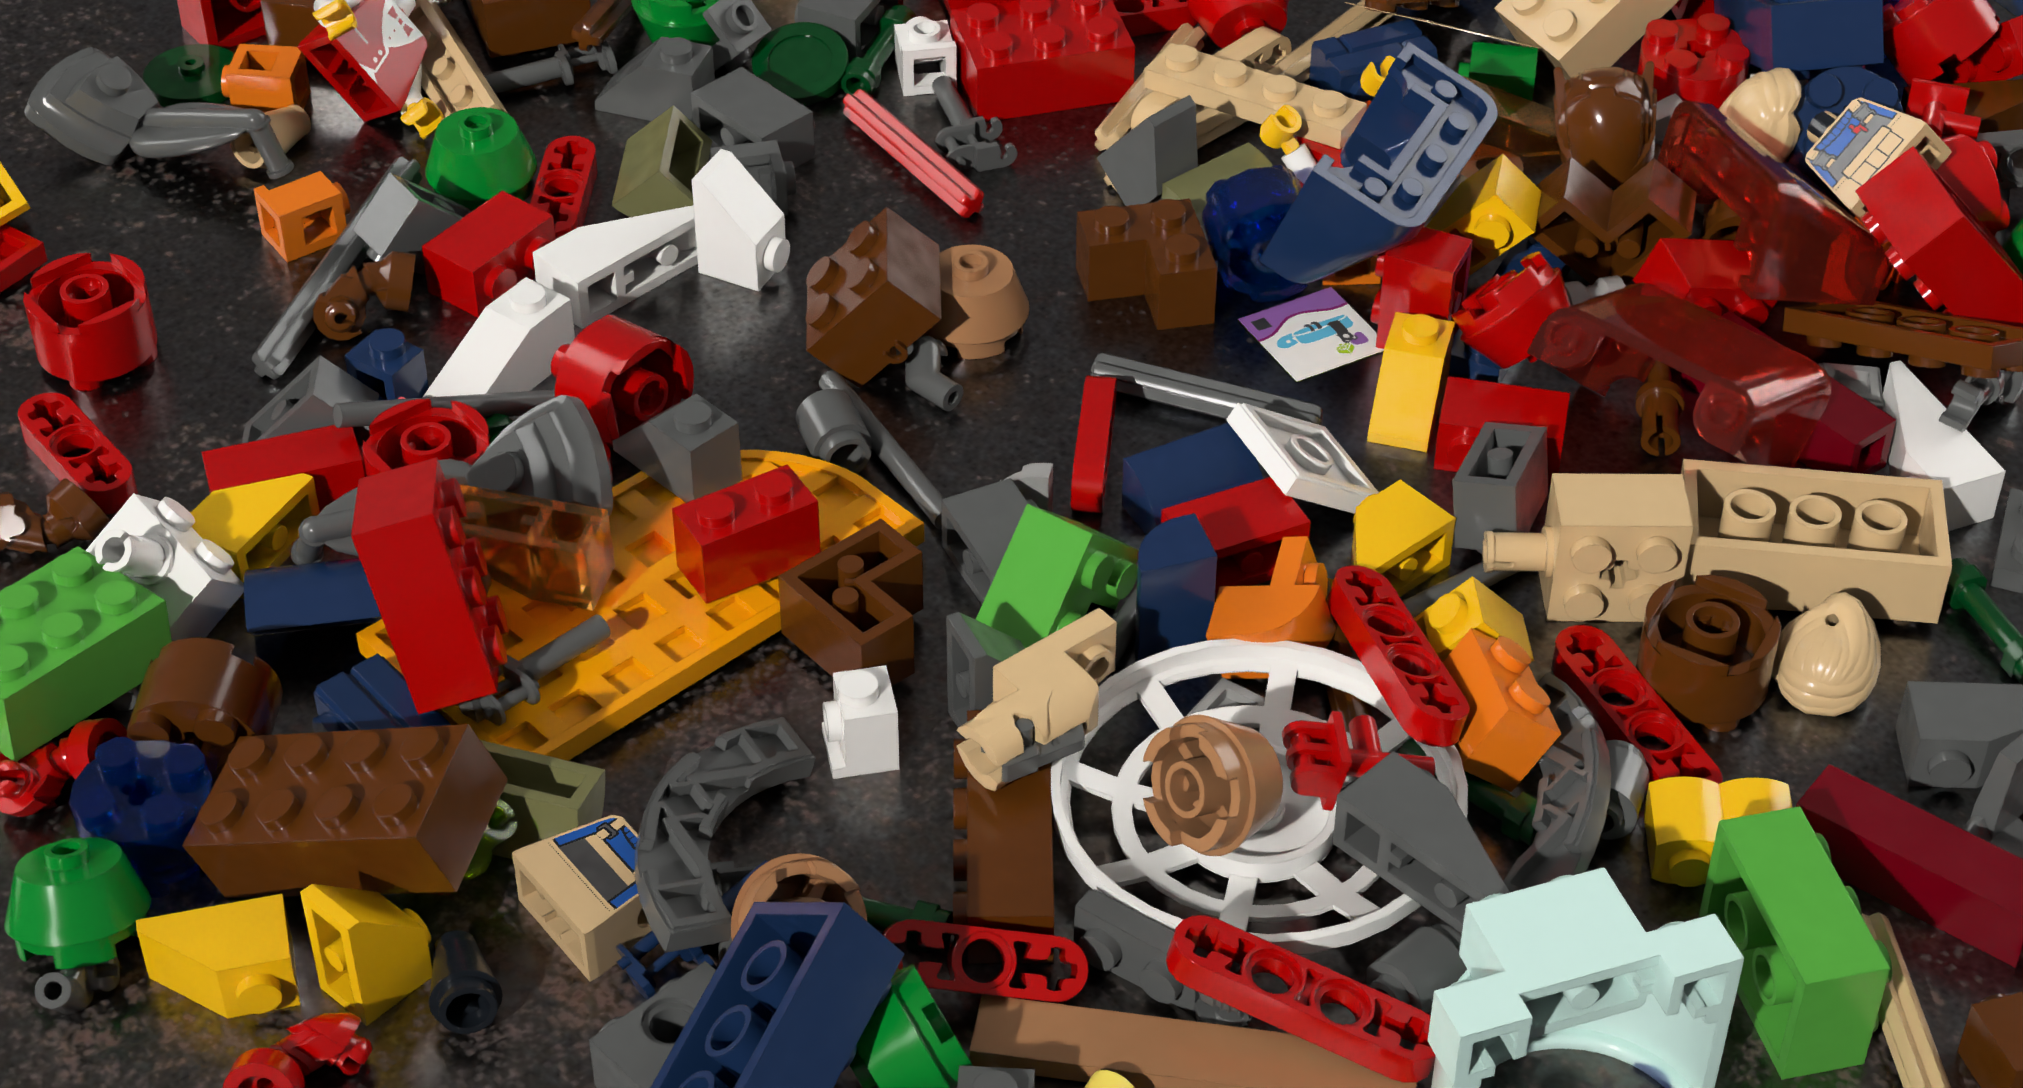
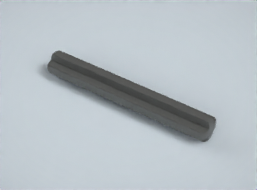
(1195, 391)

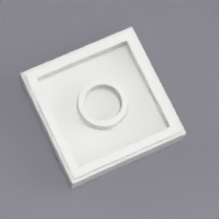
(1301, 458)

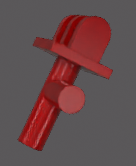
(1942, 108)
(1322, 758)

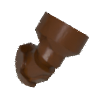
(343, 307)
(68, 518)

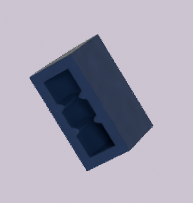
(1184, 472)
(1174, 586)
(308, 597)

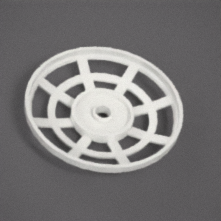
(1285, 846)

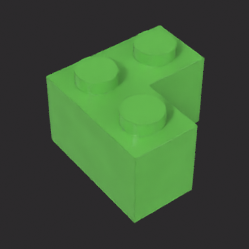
(1054, 575)

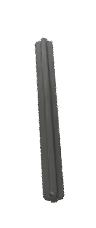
(297, 321)

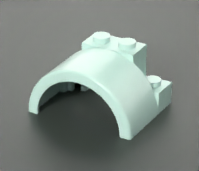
(1582, 974)

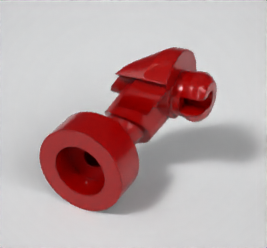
(38, 778)
(312, 1044)

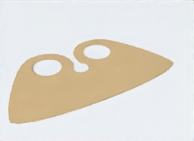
(1449, 26)

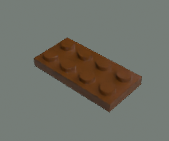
(1922, 334)

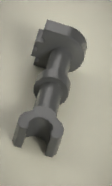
(1980, 391)

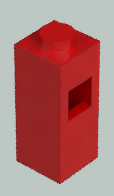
(323, 452)

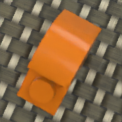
(1286, 609)

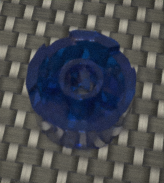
(1241, 222)
(146, 803)

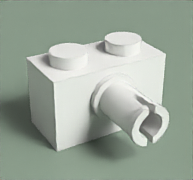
(163, 553)

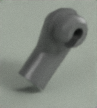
(924, 374)
(74, 988)

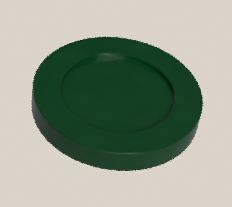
(802, 61)
(188, 74)

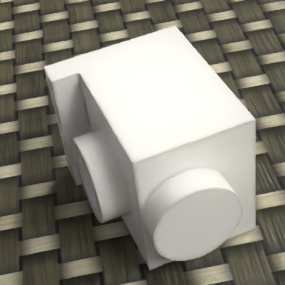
(923, 43)
(861, 724)

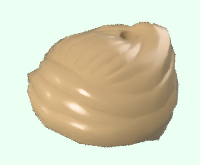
(1767, 108)
(1828, 657)

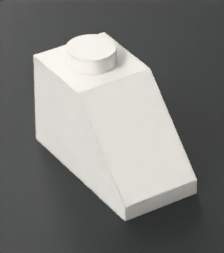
(736, 225)

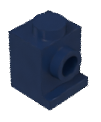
(389, 365)

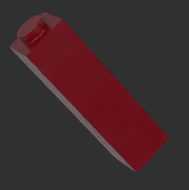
(1849, 434)
(1920, 863)

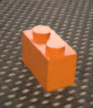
(1508, 710)

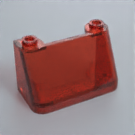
(1793, 231)
(1756, 393)

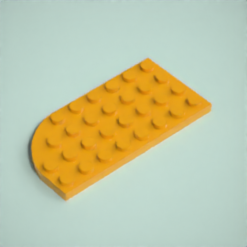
(656, 619)

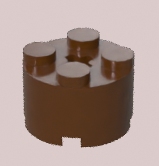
(1709, 649)
(205, 699)

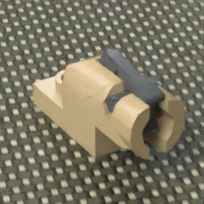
(1041, 702)

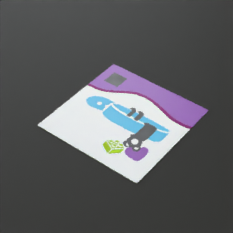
(1313, 334)

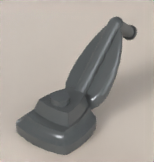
(108, 110)
(541, 454)

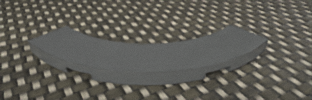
(1570, 795)
(684, 813)

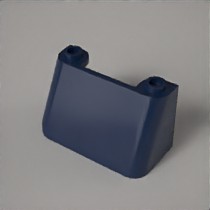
(1393, 174)

